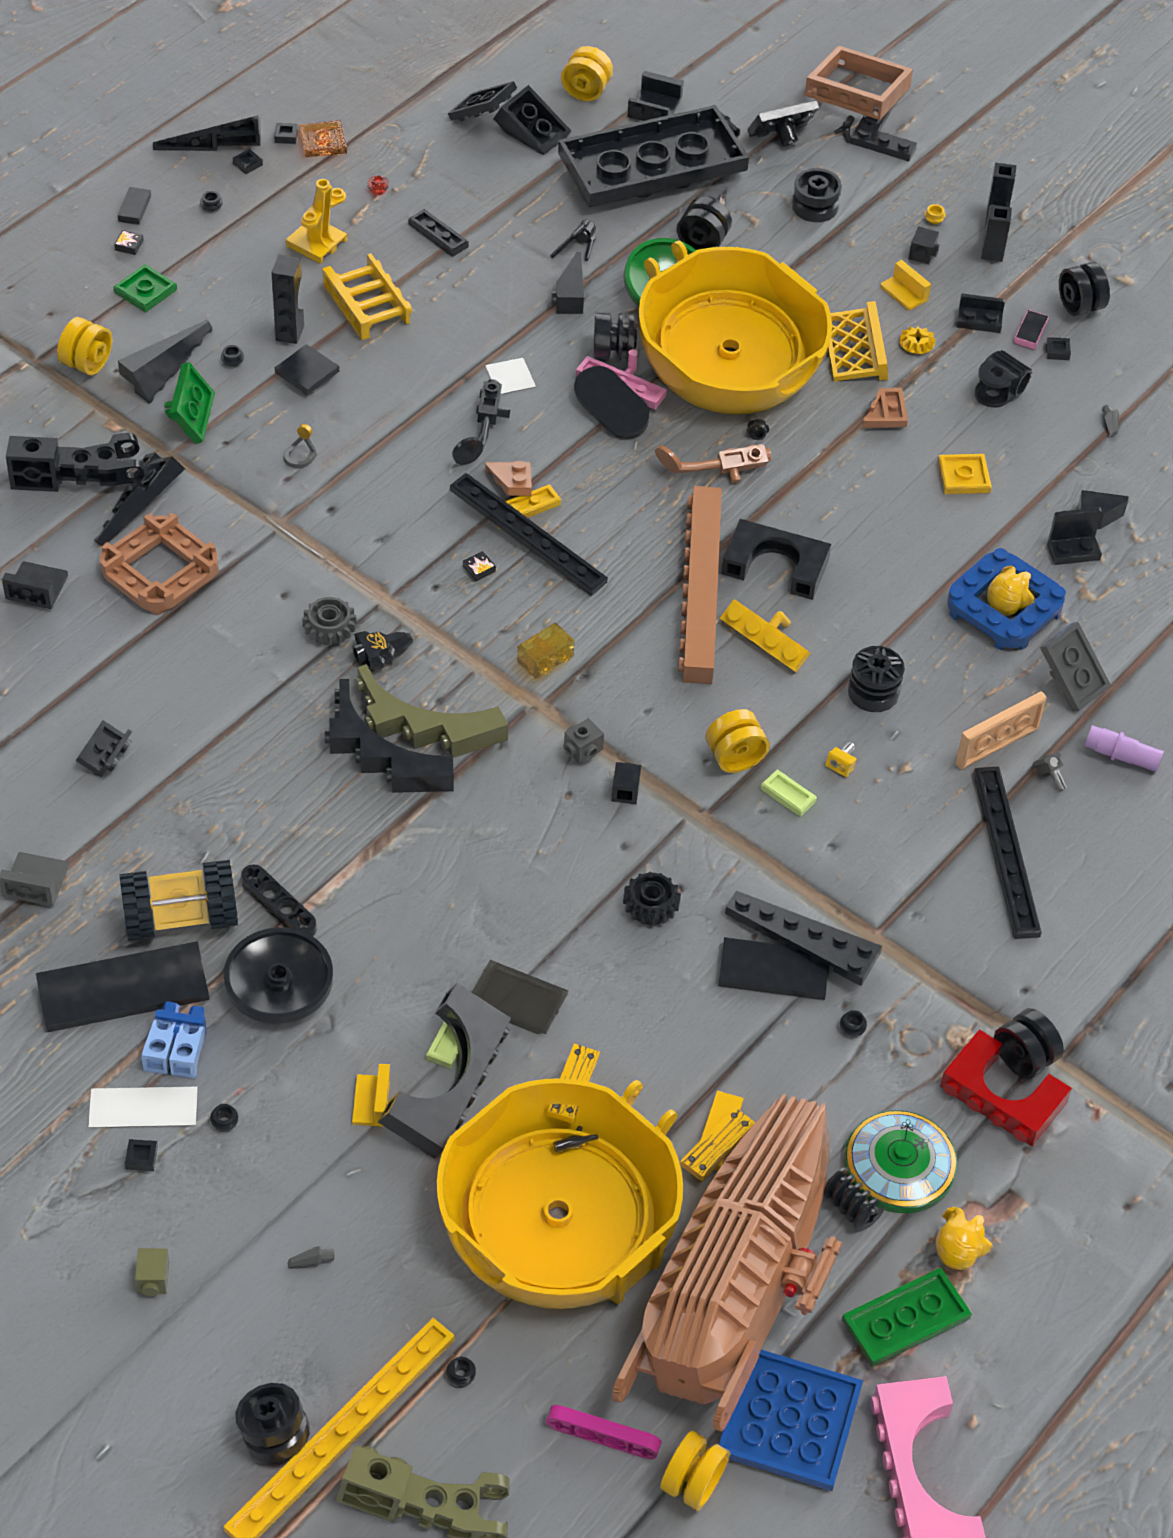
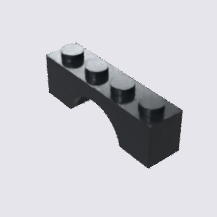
(285, 289)

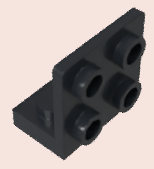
(1073, 536)
(34, 584)

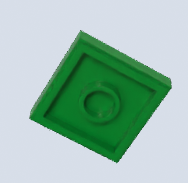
(145, 288)

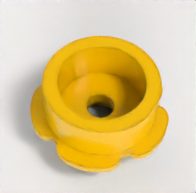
(935, 214)

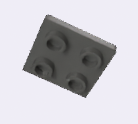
(34, 879)

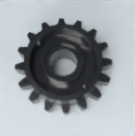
(655, 910)

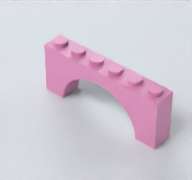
(902, 1413)

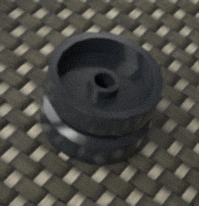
(816, 195)
(704, 223)
(1084, 288)
(1029, 1043)
(272, 1422)

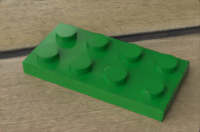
(906, 1316)

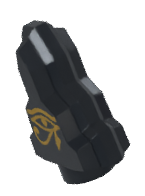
(378, 647)

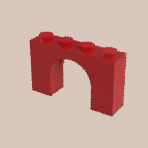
(1023, 1117)

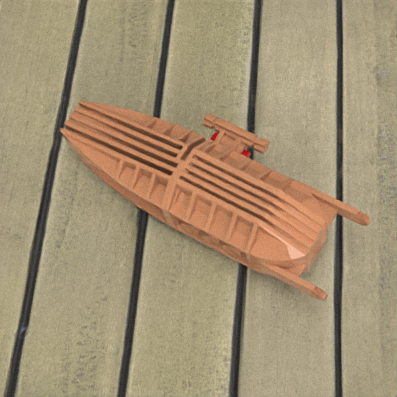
(739, 1263)

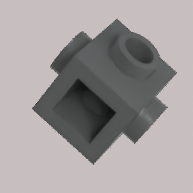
(583, 740)

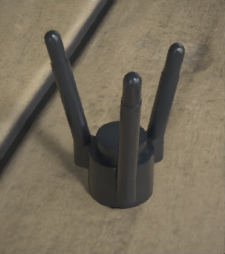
(583, 233)

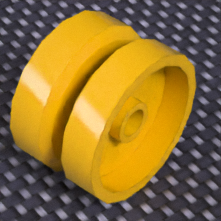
(587, 73)
(84, 346)
(737, 741)
(695, 1470)

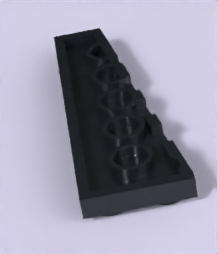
(846, 953)

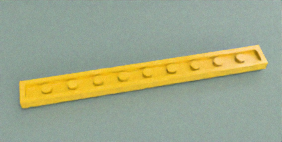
(340, 1432)

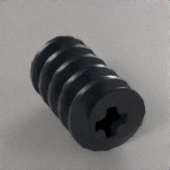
(851, 1201)

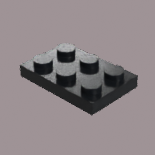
(483, 101)

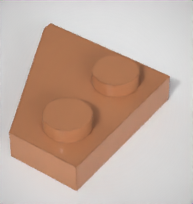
(887, 410)
(512, 476)

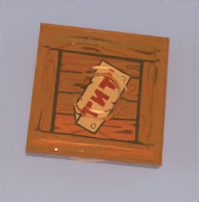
(322, 138)

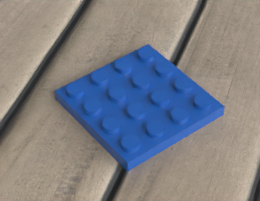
(793, 1420)

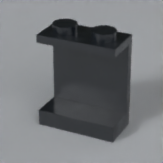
(656, 98)

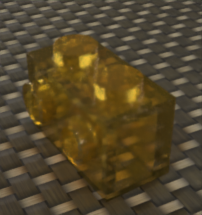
(545, 650)

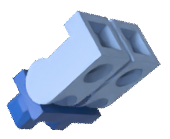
(175, 1041)

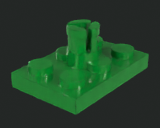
(191, 403)

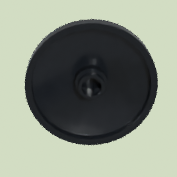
(278, 975)

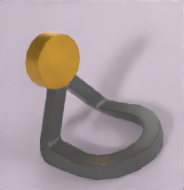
(305, 433)

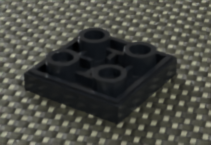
(307, 369)

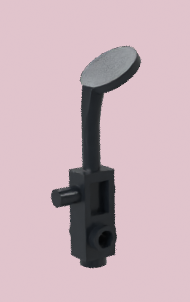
(471, 448)

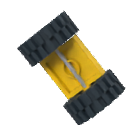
(178, 899)

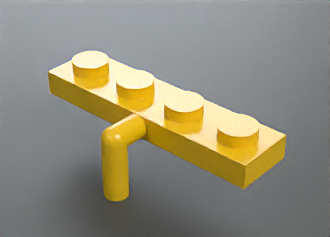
(766, 634)

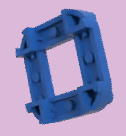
(1007, 633)

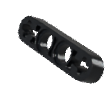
(282, 899)

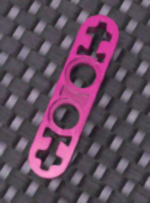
(603, 1432)

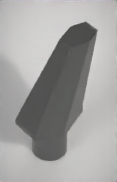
(1112, 419)
(311, 1257)

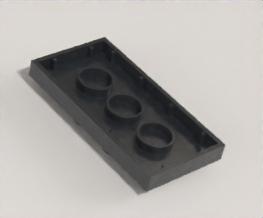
(652, 156)

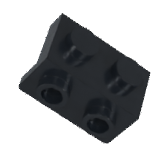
(103, 748)

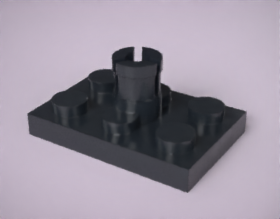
(783, 121)

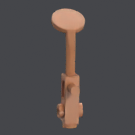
(728, 461)

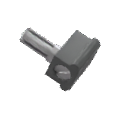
(1051, 764)

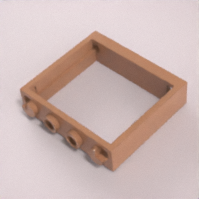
(853, 98)

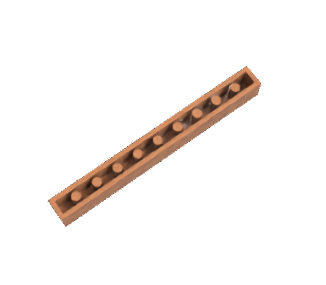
(701, 586)

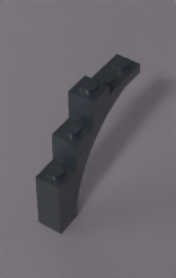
(404, 768)

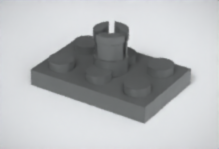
(1075, 666)

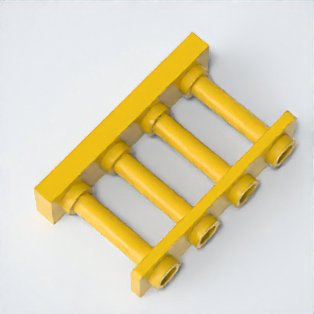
(353, 309)

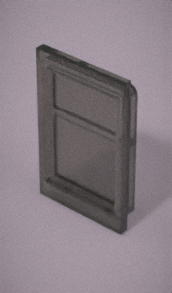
(522, 997)

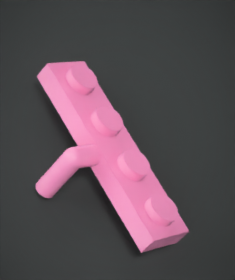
(649, 392)

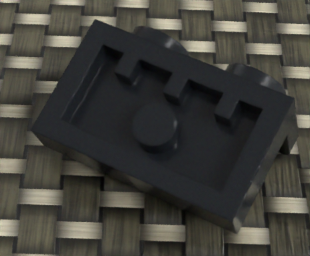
(980, 313)

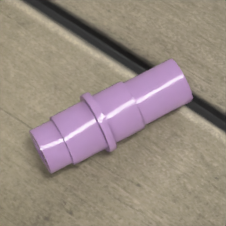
(1123, 748)

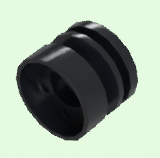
(613, 336)
(876, 678)

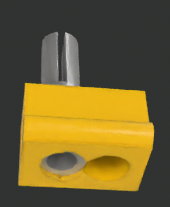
(841, 760)

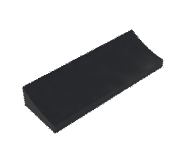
(122, 986)

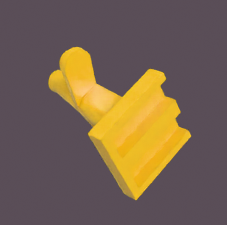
(315, 235)

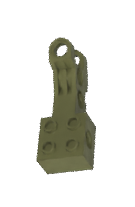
(389, 1488)

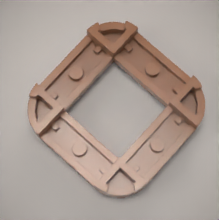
(154, 596)

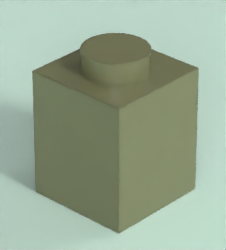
(152, 1271)

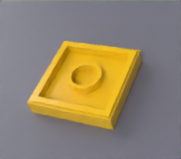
(964, 473)

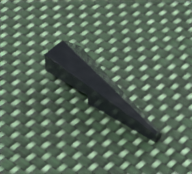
(236, 133)
(137, 495)

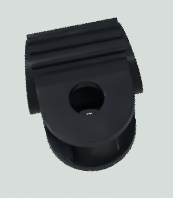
(1004, 375)

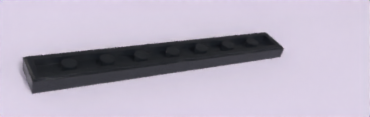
(528, 534)
(1007, 853)

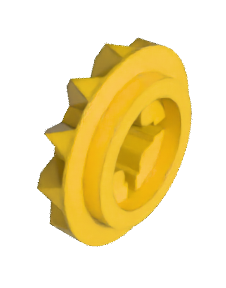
(910, 344)

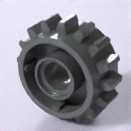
(329, 621)

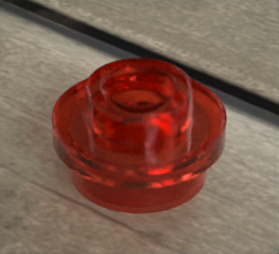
(378, 184)

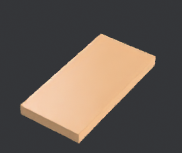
(1000, 730)

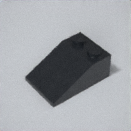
(531, 121)

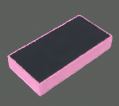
(1031, 329)

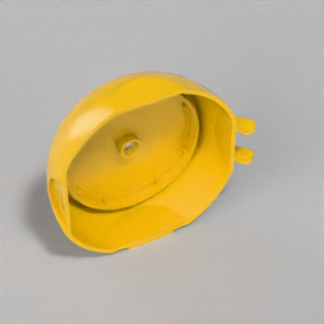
(735, 302)
(618, 1193)

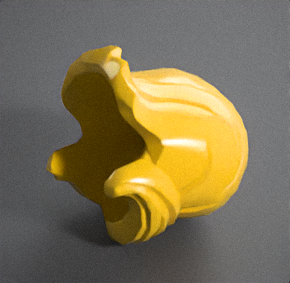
(1010, 591)
(961, 1240)

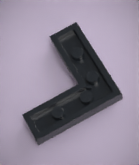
(869, 137)

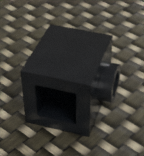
(924, 245)

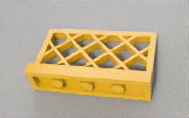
(874, 344)

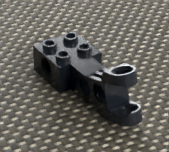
(43, 465)

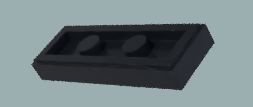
(438, 232)

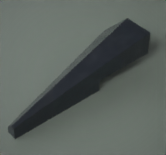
(155, 364)

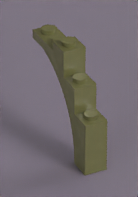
(456, 731)

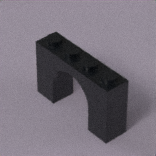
(998, 212)
(757, 539)

